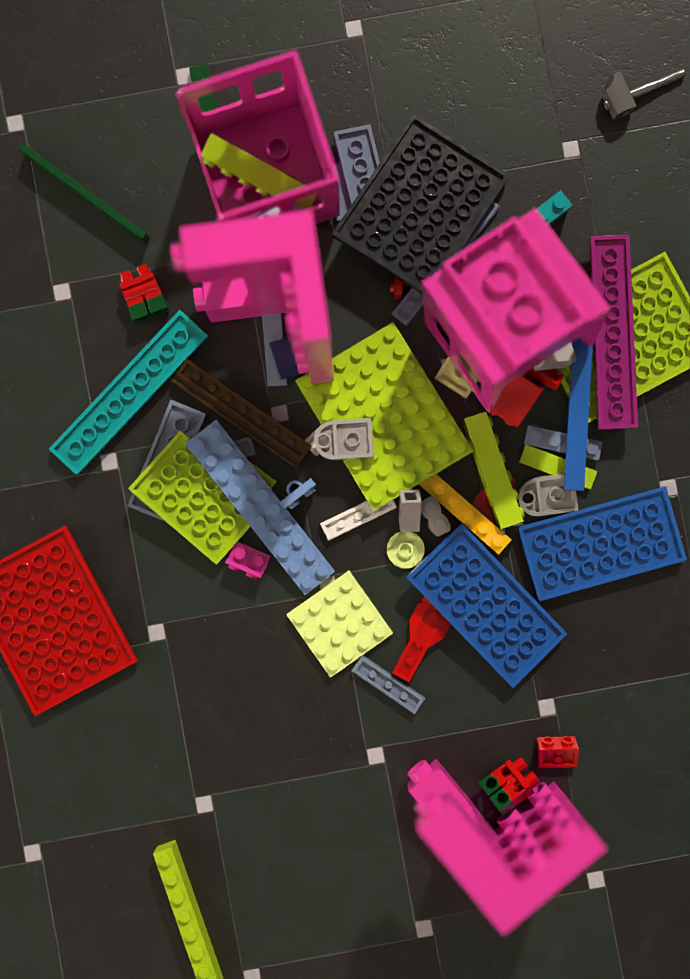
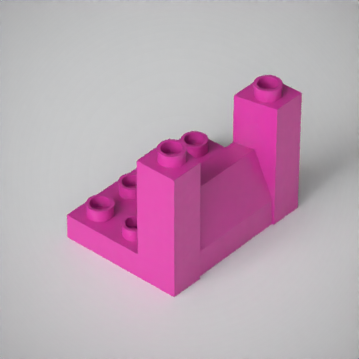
(262, 270)
(509, 866)

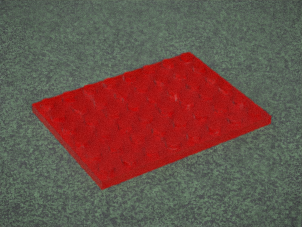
(57, 623)

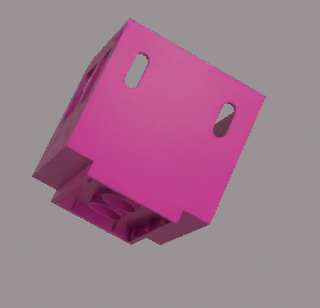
(272, 127)
(511, 304)

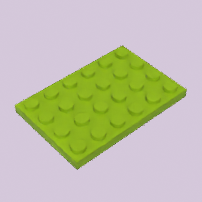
(190, 500)

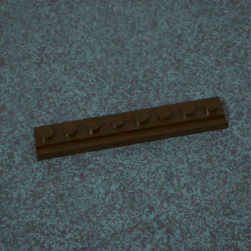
(241, 413)

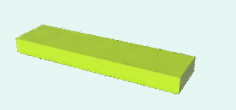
(550, 464)

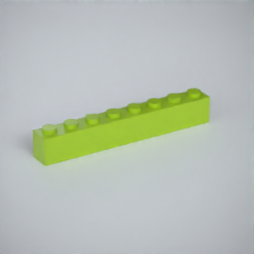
(187, 911)

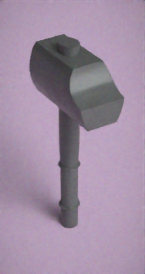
(620, 99)

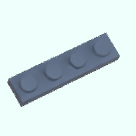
(556, 442)

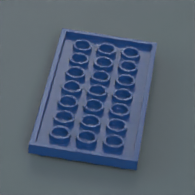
(601, 543)
(486, 605)

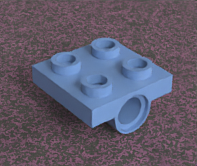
(304, 489)

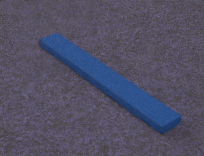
(578, 417)

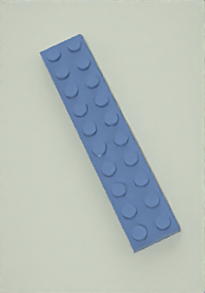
(260, 507)

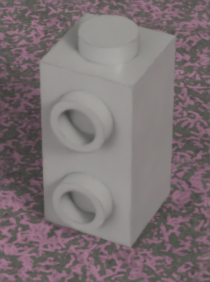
(560, 359)
(409, 510)

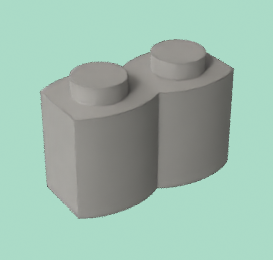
(436, 520)

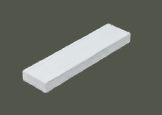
(353, 518)

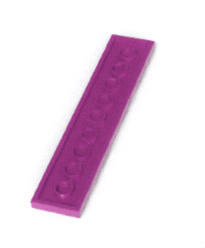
(615, 342)

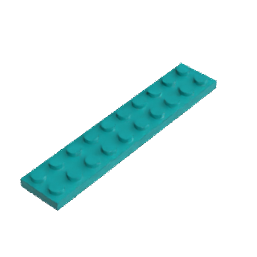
(128, 392)

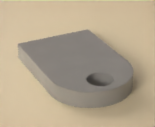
(347, 439)
(548, 496)

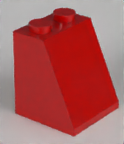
(517, 399)

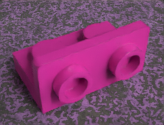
(248, 560)

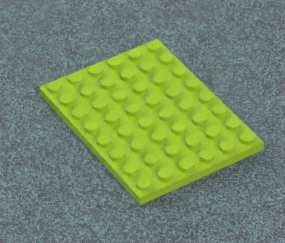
(660, 328)
(409, 421)

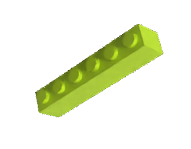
(251, 170)
(492, 470)

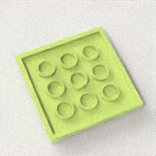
(339, 623)

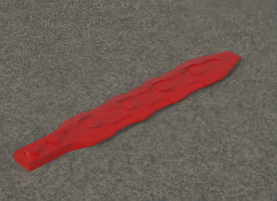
(426, 622)

